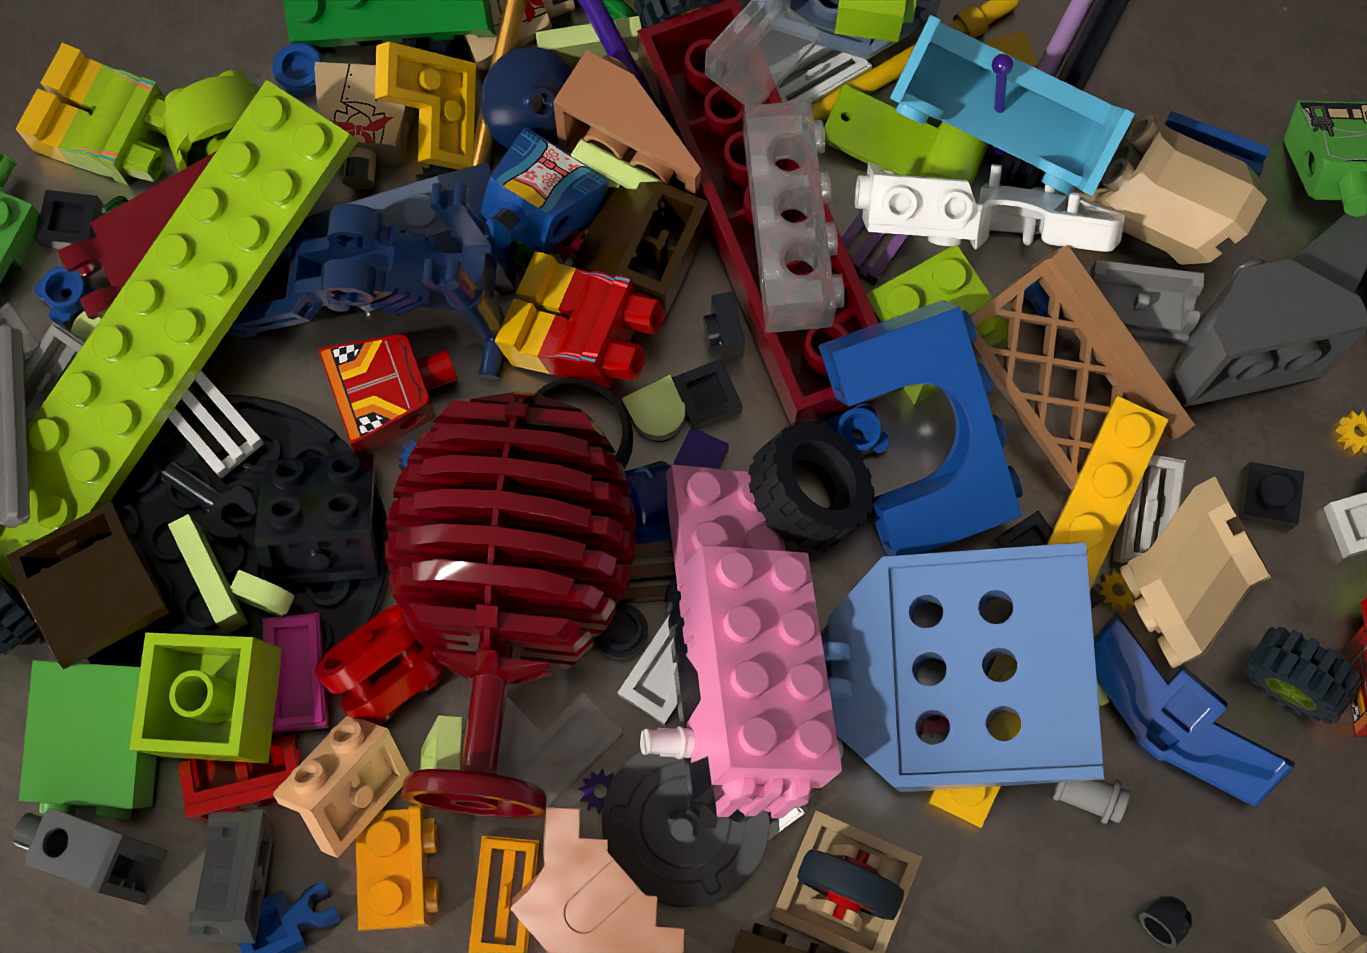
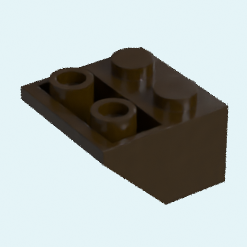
(639, 243)
(87, 585)

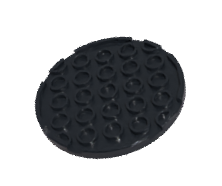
(151, 504)

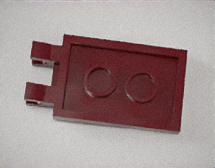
(127, 236)

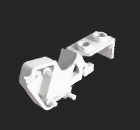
(948, 212)

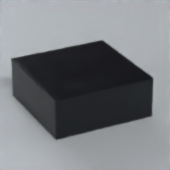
(67, 218)
(707, 394)

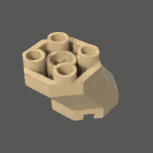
(1178, 192)
(1195, 574)

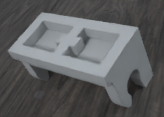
(1151, 299)

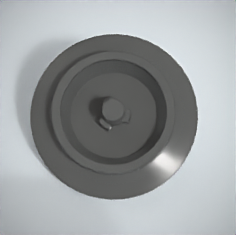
(672, 846)

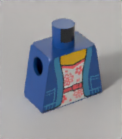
(540, 194)

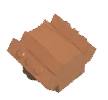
(587, 899)

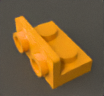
(394, 870)

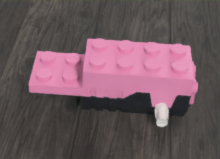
(746, 655)

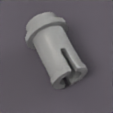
(1095, 797)

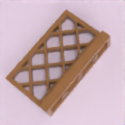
(1101, 337)

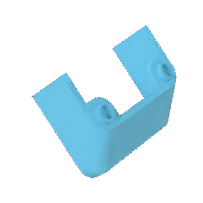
(1043, 117)

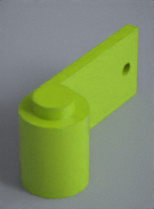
(899, 144)

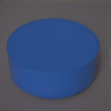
(294, 69)

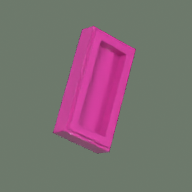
(300, 693)

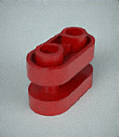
(378, 668)

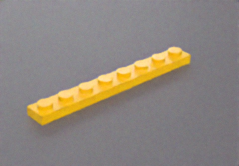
(1089, 516)

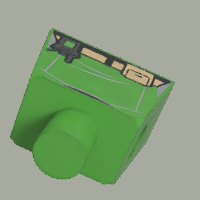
(1331, 151)

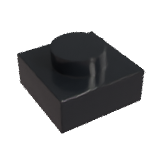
(724, 327)
(1271, 495)

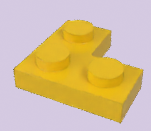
(443, 94)

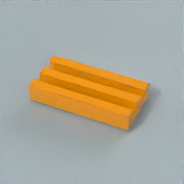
(510, 846)

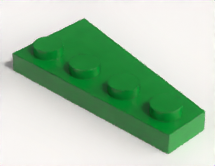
(352, 21)

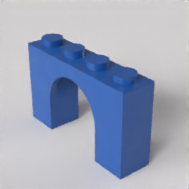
(973, 484)

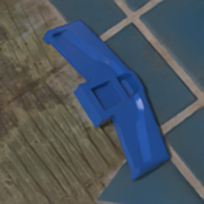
(1179, 718)

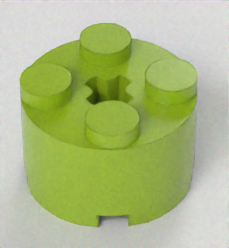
(204, 114)

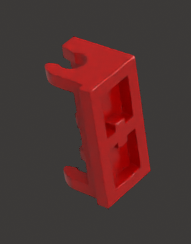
(237, 786)

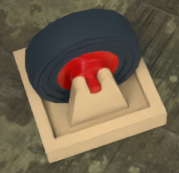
(846, 887)

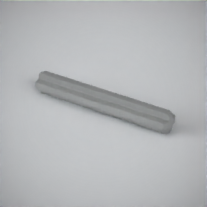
(13, 431)

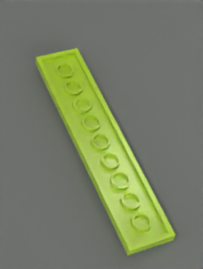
(175, 310)

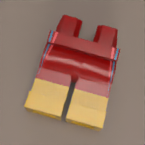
(577, 323)

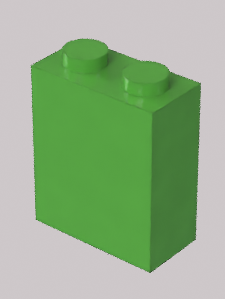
(82, 739)

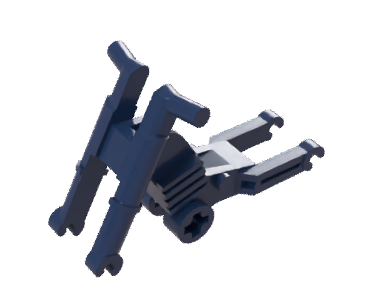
(395, 271)

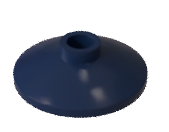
(510, 92)

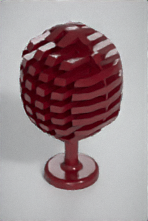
(506, 567)

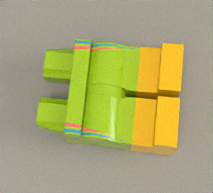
(96, 118)

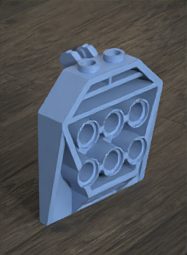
(1050, 634)

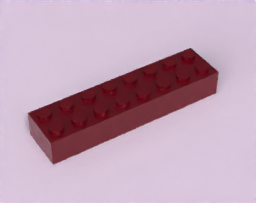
(712, 131)

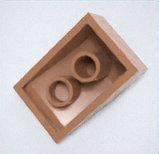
(613, 111)

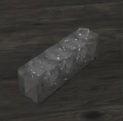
(789, 299)

